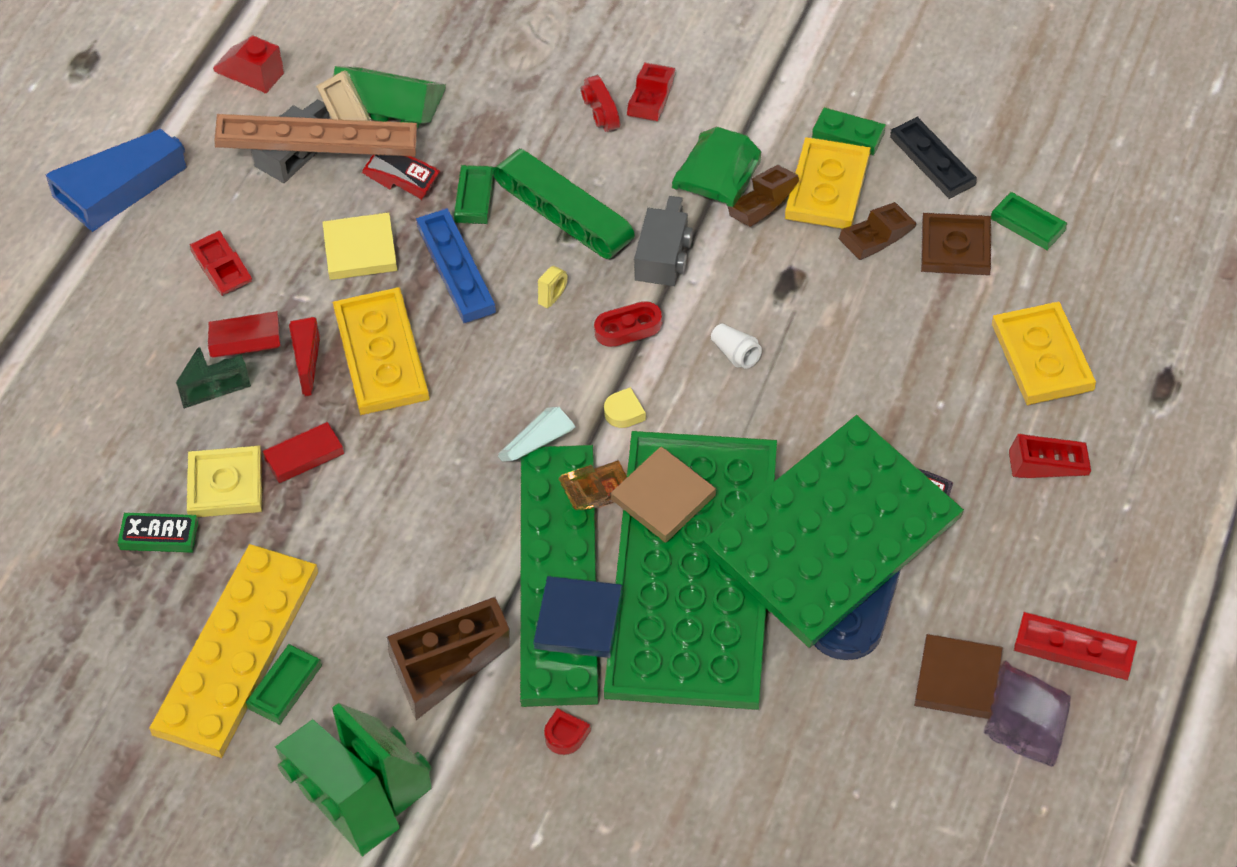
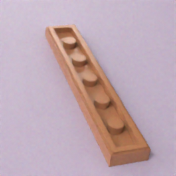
(315, 135)

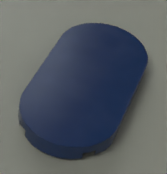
(862, 628)

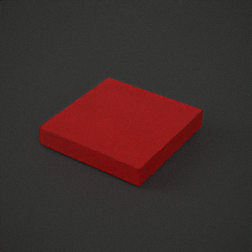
(243, 334)

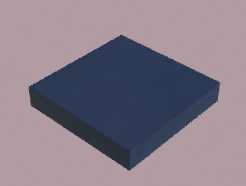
(578, 617)

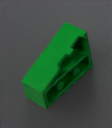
(338, 786)

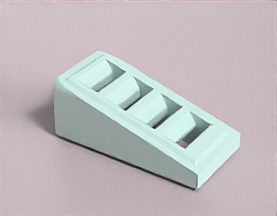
(543, 429)

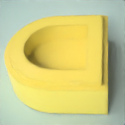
(551, 286)
(623, 409)

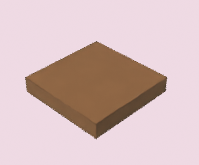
(663, 494)

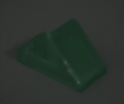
(204, 382)

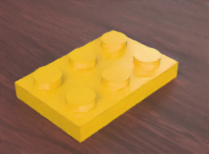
(828, 183)
(1043, 353)

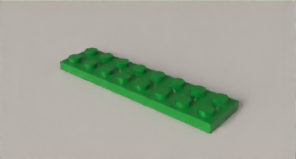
(553, 544)

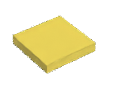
(359, 246)
(224, 481)

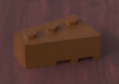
(447, 652)

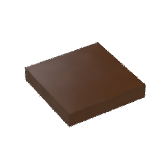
(956, 244)
(958, 676)

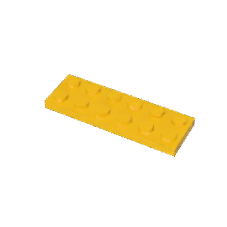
(234, 651)

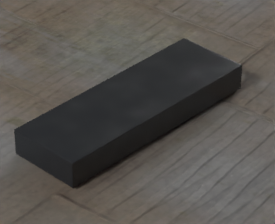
(933, 157)

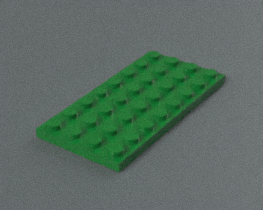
(682, 619)

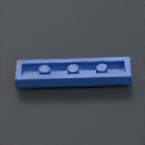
(455, 265)

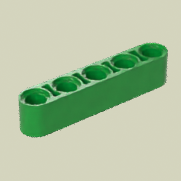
(564, 203)

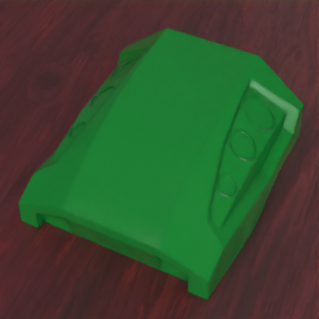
(719, 166)

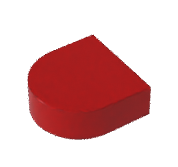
(565, 732)

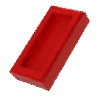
(303, 452)

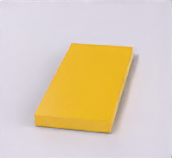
(380, 351)

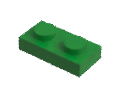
(848, 129)

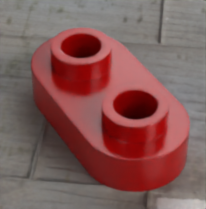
(603, 107)
(626, 324)

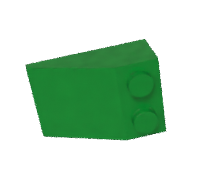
(384, 751)

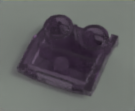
(1028, 715)

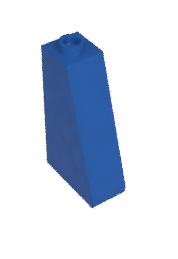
(117, 177)

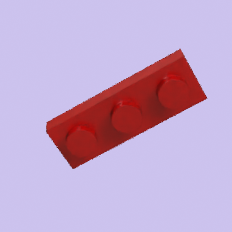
(1075, 646)

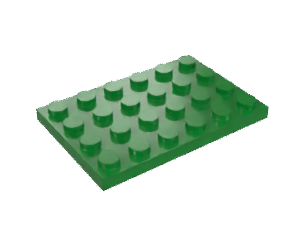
(832, 530)

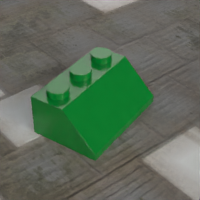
(395, 95)

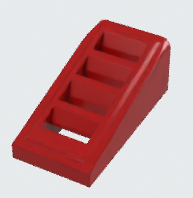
(305, 344)
(1027, 463)

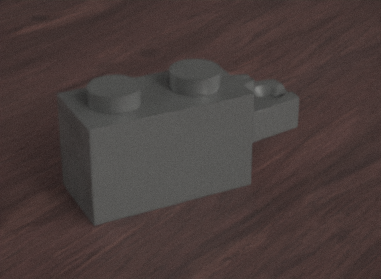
(282, 163)
(662, 244)

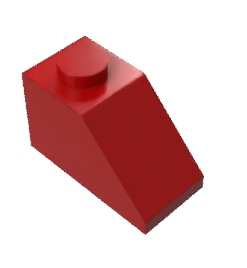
(252, 64)

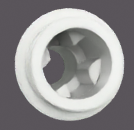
(737, 346)

